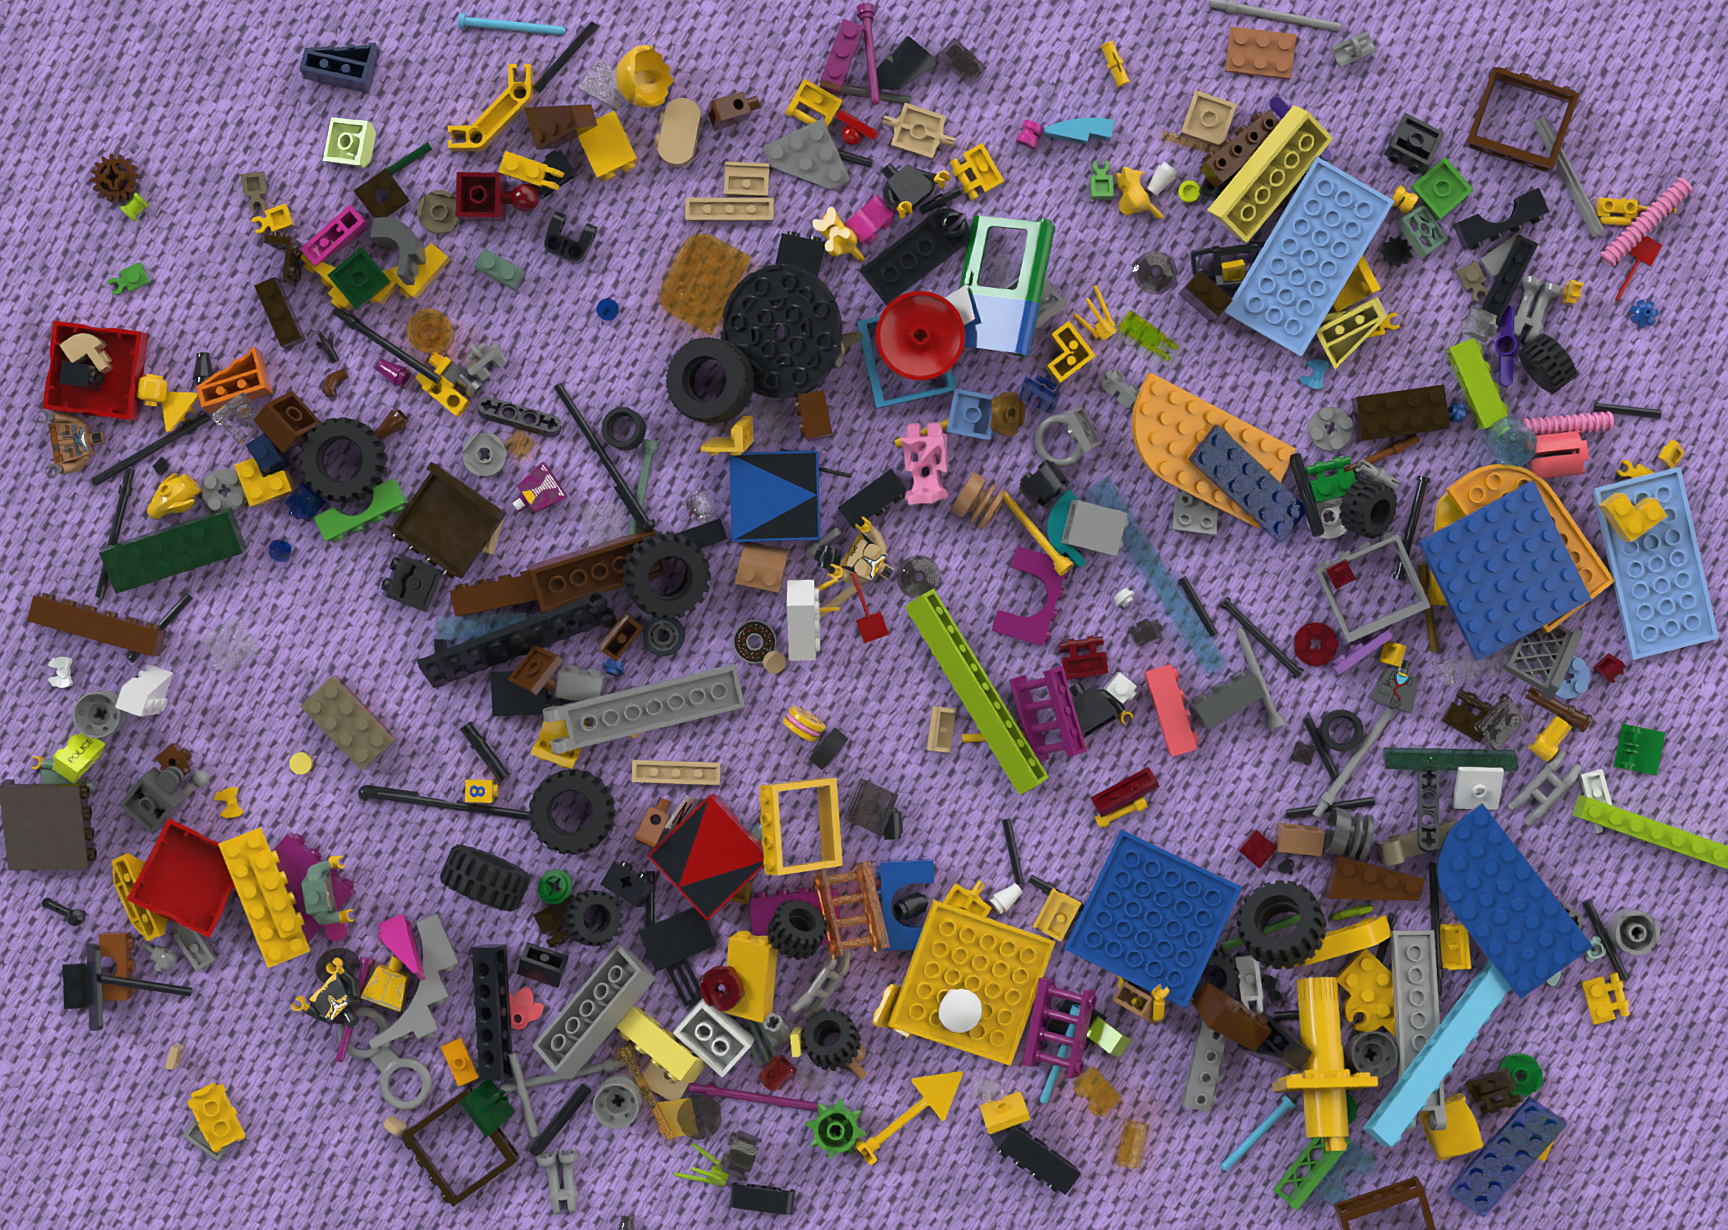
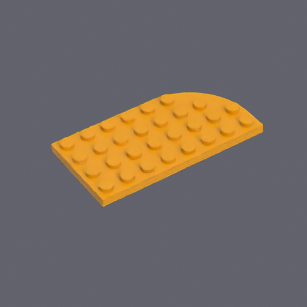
(1174, 422)
(1496, 480)

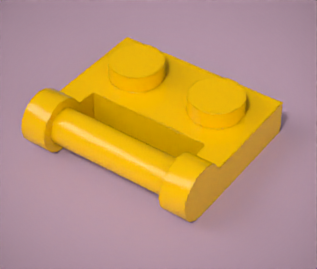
(815, 99)

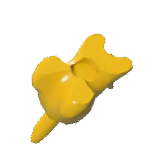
(1134, 196)
(840, 238)

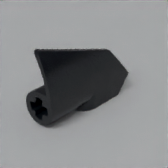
(904, 65)

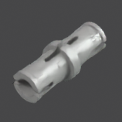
(1377, 474)

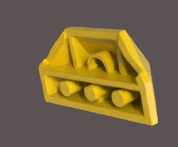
(125, 872)

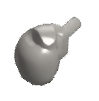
(162, 956)

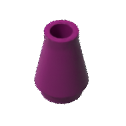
(393, 373)

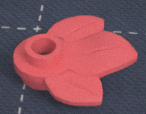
(524, 1005)

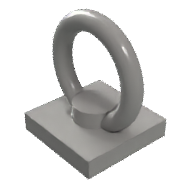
(1079, 429)

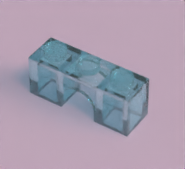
(1353, 1158)

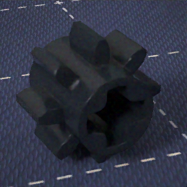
(827, 557)

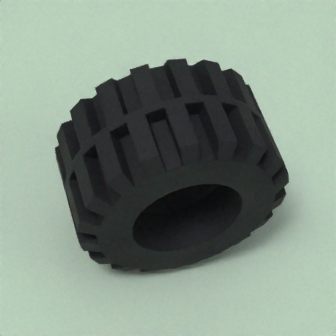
(1547, 363)
(1368, 508)
(609, 923)
(784, 926)
(1230, 973)
(842, 1050)

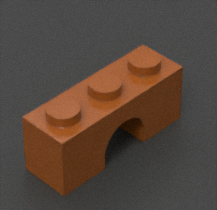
(118, 947)

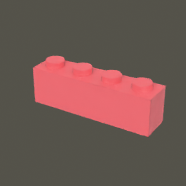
(1170, 709)

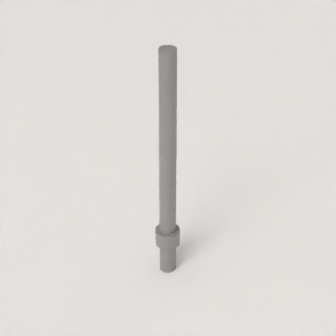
(1232, 6)
(1328, 798)
(607, 1065)

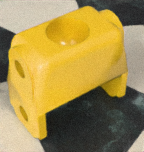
(1460, 1133)

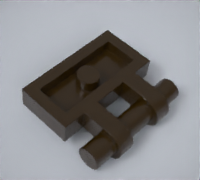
(1461, 719)
(551, 918)
(1492, 1085)

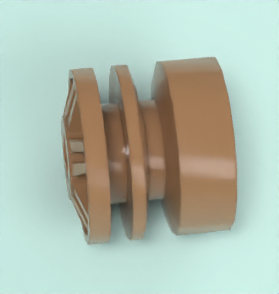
(978, 501)

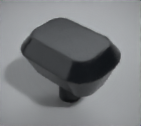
(1286, 866)

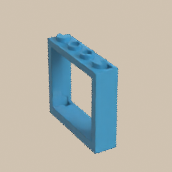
(949, 379)

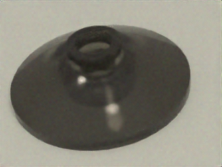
(1147, 280)
(918, 564)
(348, 957)

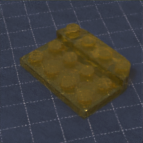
(702, 281)

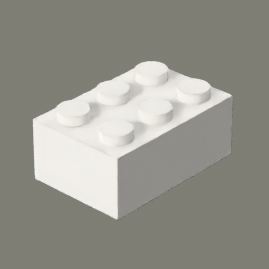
(803, 620)
(714, 1037)

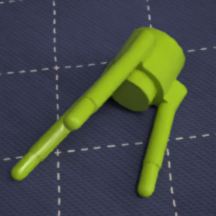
(715, 1175)

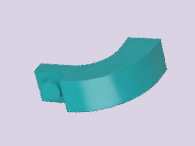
(1056, 525)

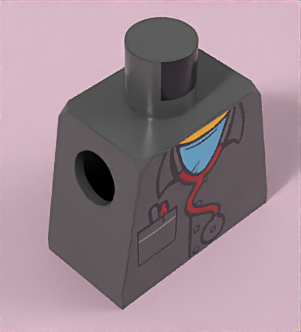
(1395, 688)

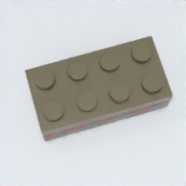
(349, 722)

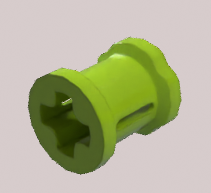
(134, 206)

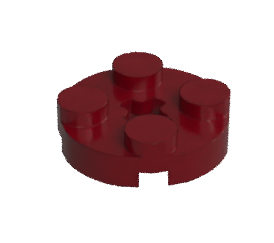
(1302, 643)
(730, 980)

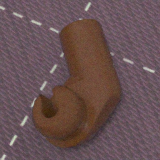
(331, 381)

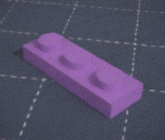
(1360, 650)

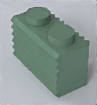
(500, 269)

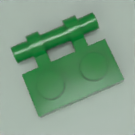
(1332, 486)

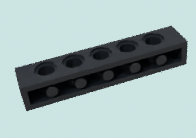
(496, 1000)

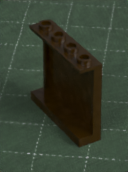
(447, 522)
(47, 825)

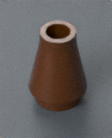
(392, 423)

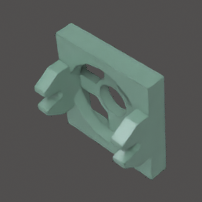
(1432, 227)

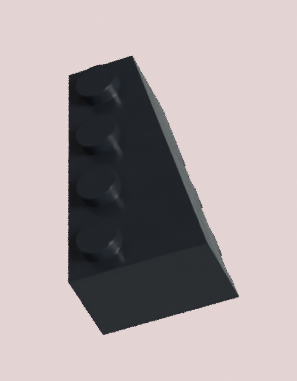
(1036, 1157)

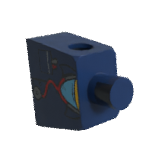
(267, 455)

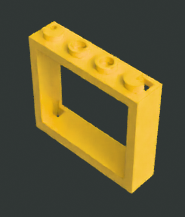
(828, 820)

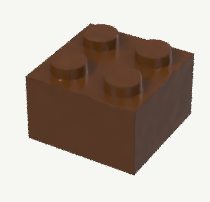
(815, 416)
(286, 421)

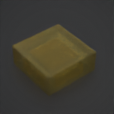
(520, 444)

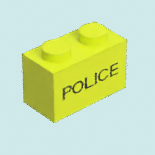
(77, 756)

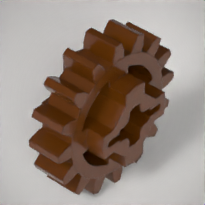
(111, 167)

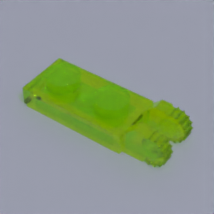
(1146, 334)

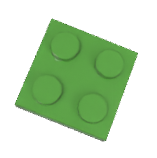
(1441, 188)

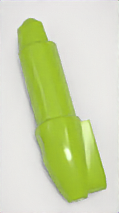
(1351, 912)

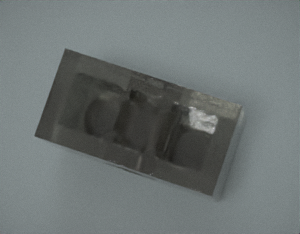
(962, 63)

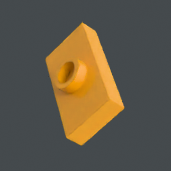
(460, 1061)

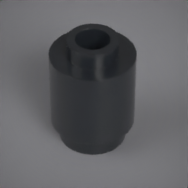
(894, 826)
(910, 906)

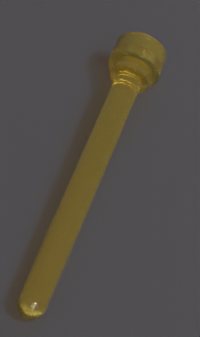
(627, 1054)

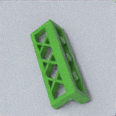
(1314, 1176)

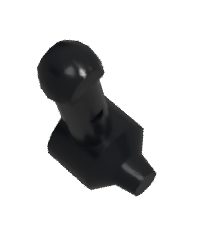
(74, 917)

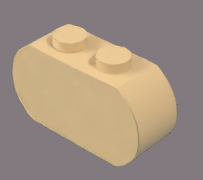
(679, 132)

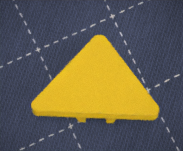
(176, 407)

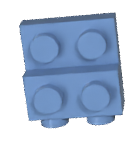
(971, 415)

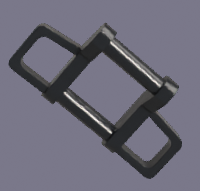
(1216, 251)

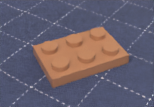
(1260, 53)

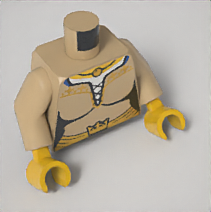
(864, 557)

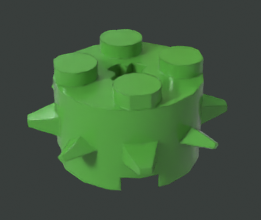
(831, 1140)

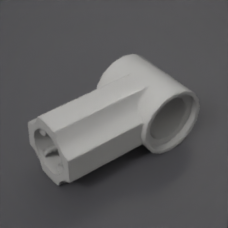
(776, 1029)

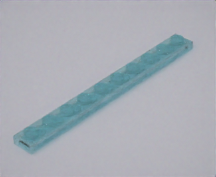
(1161, 580)

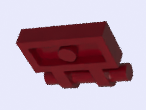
(1086, 664)

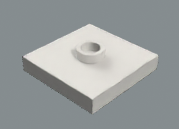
(1478, 786)

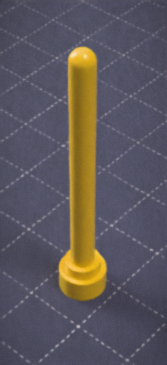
(1061, 564)

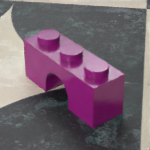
(841, 56)

